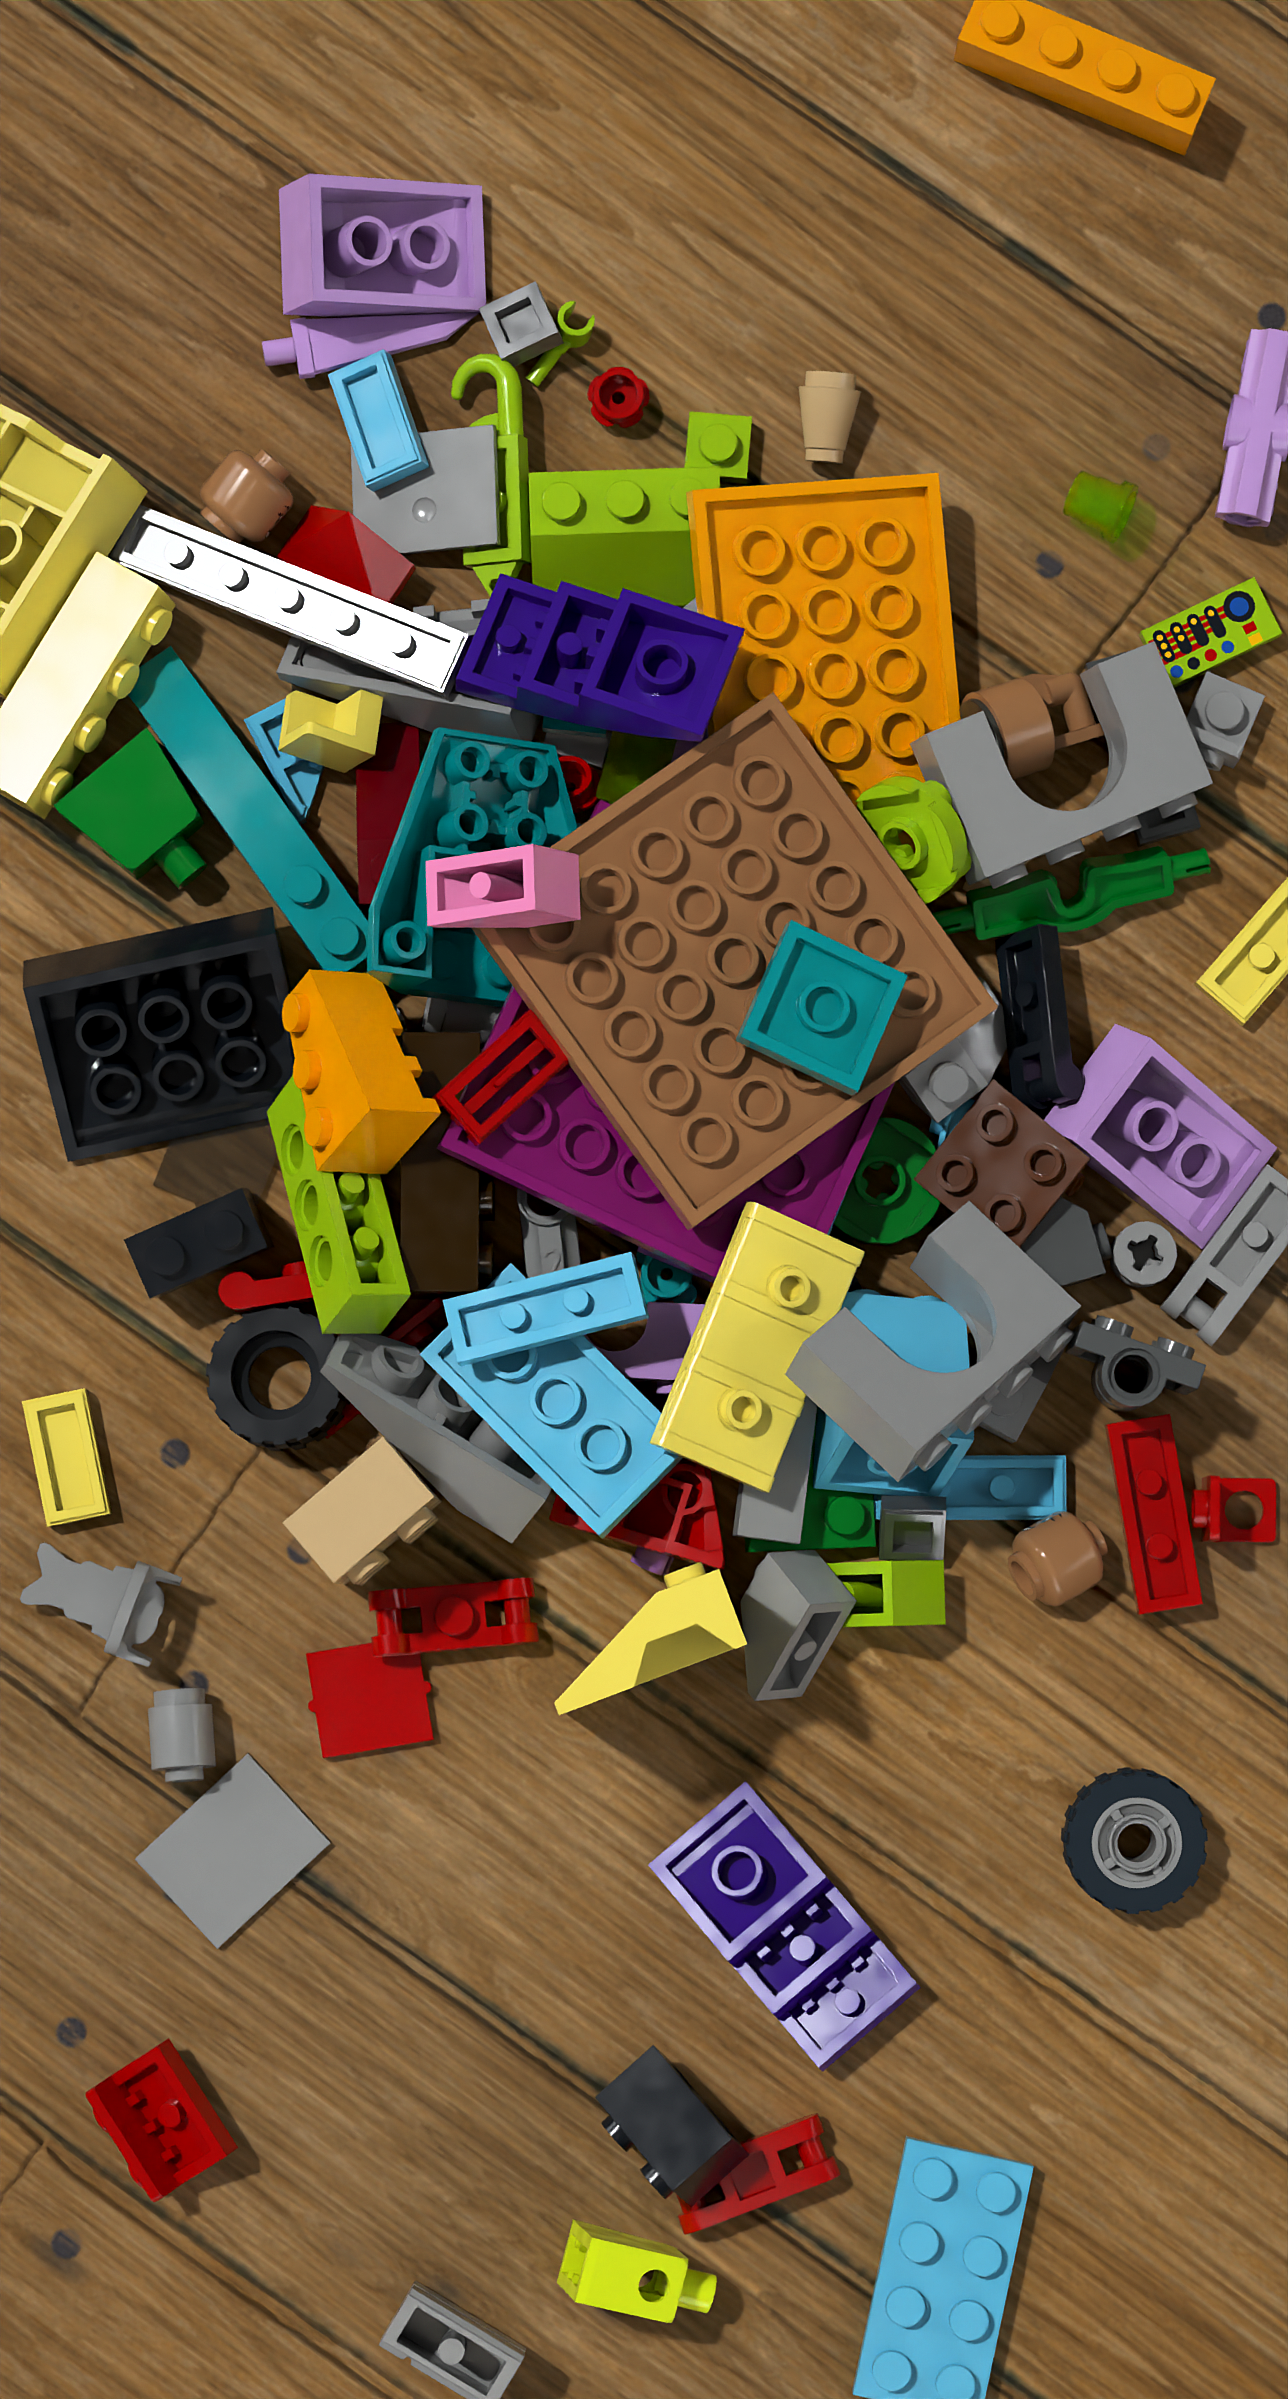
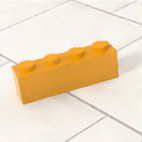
(1085, 70)

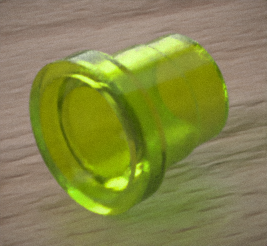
(1101, 504)

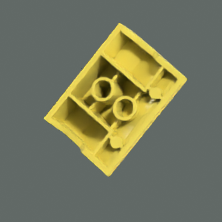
(53, 520)
(669, 1633)

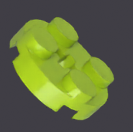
(932, 823)

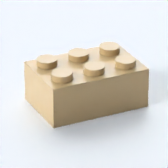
(364, 1514)

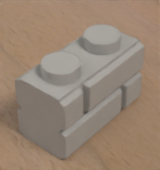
(452, 2345)

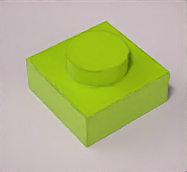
(721, 442)

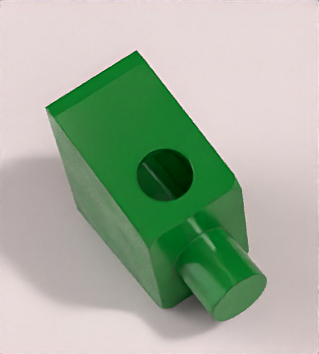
(138, 813)

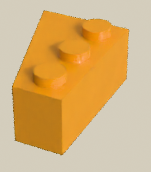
(353, 1073)

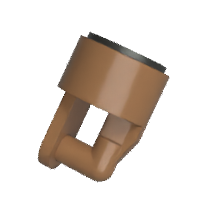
(1023, 724)

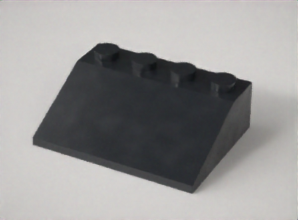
(162, 1032)

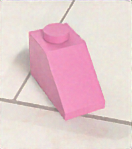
(503, 888)

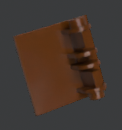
(1004, 1164)

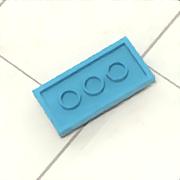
(566, 1419)
(942, 2274)

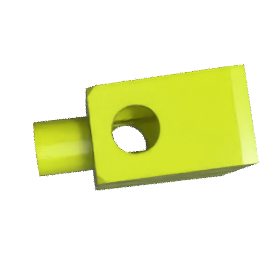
(607, 2265)

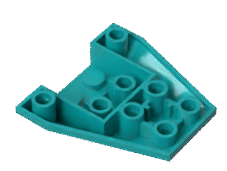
(466, 800)

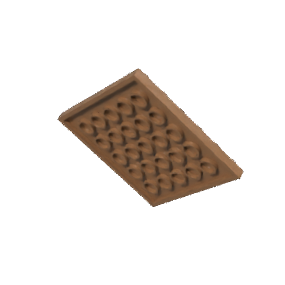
(675, 934)

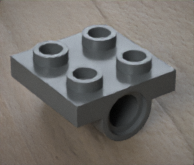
(1161, 1364)

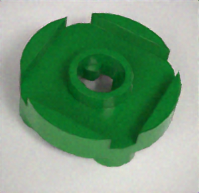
(909, 1208)

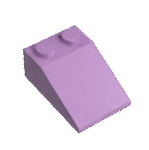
(380, 247)
(1161, 1135)

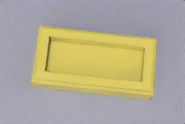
(66, 1457)

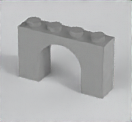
(1149, 767)
(909, 1412)

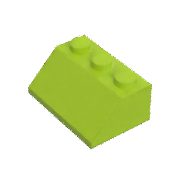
(616, 530)

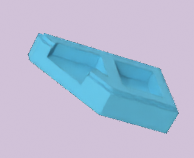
(294, 776)

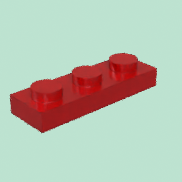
(1153, 1514)

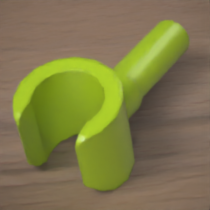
(571, 339)

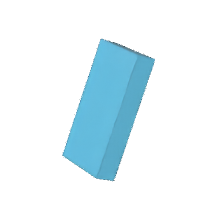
(378, 420)

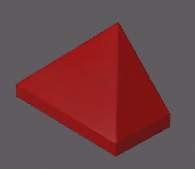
(348, 553)

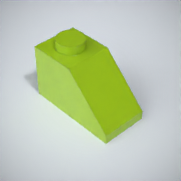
(894, 1592)

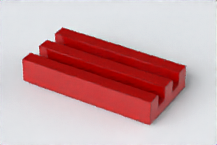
(463, 1113)

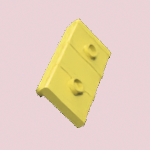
(731, 1392)

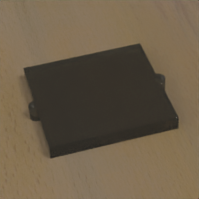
(219, 1160)

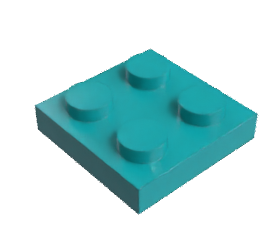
(821, 1008)

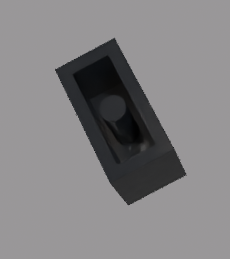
(199, 1243)
(671, 2128)

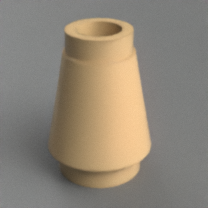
(827, 414)

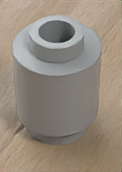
(181, 1734)

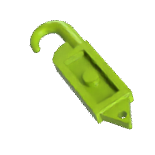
(512, 471)

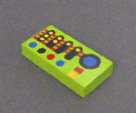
(1213, 632)

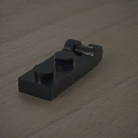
(1036, 1018)

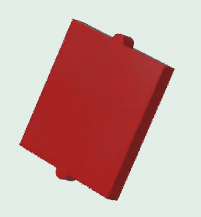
(368, 1700)

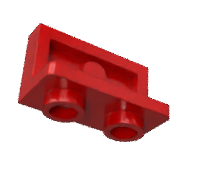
(160, 2121)

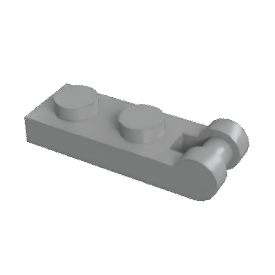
(1235, 1257)

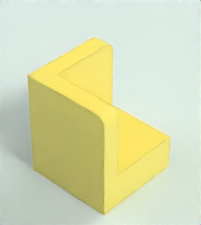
(331, 733)

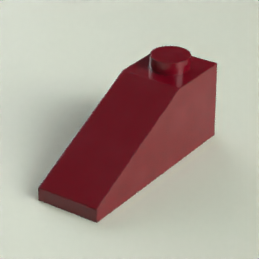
(381, 798)

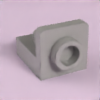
(1222, 719)

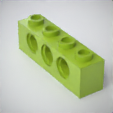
(340, 1230)

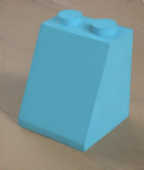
(926, 1336)

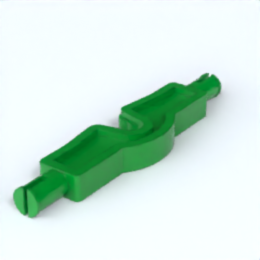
(1103, 886)

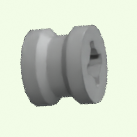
(1130, 1259)

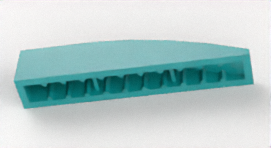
(252, 814)

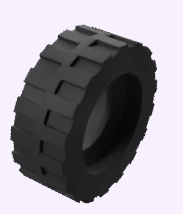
(231, 1388)

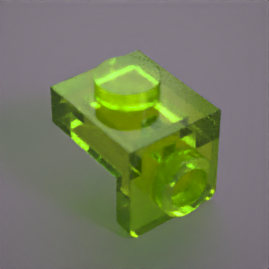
(631, 762)

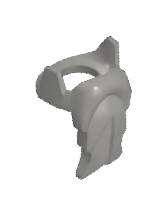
(117, 1603)

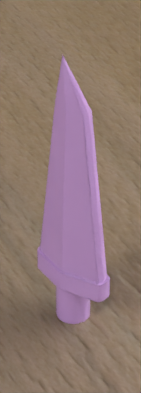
(338, 342)

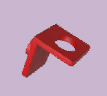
(418, 1328)
(1209, 1509)

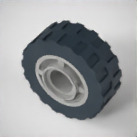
(1165, 1866)

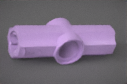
(1256, 432)

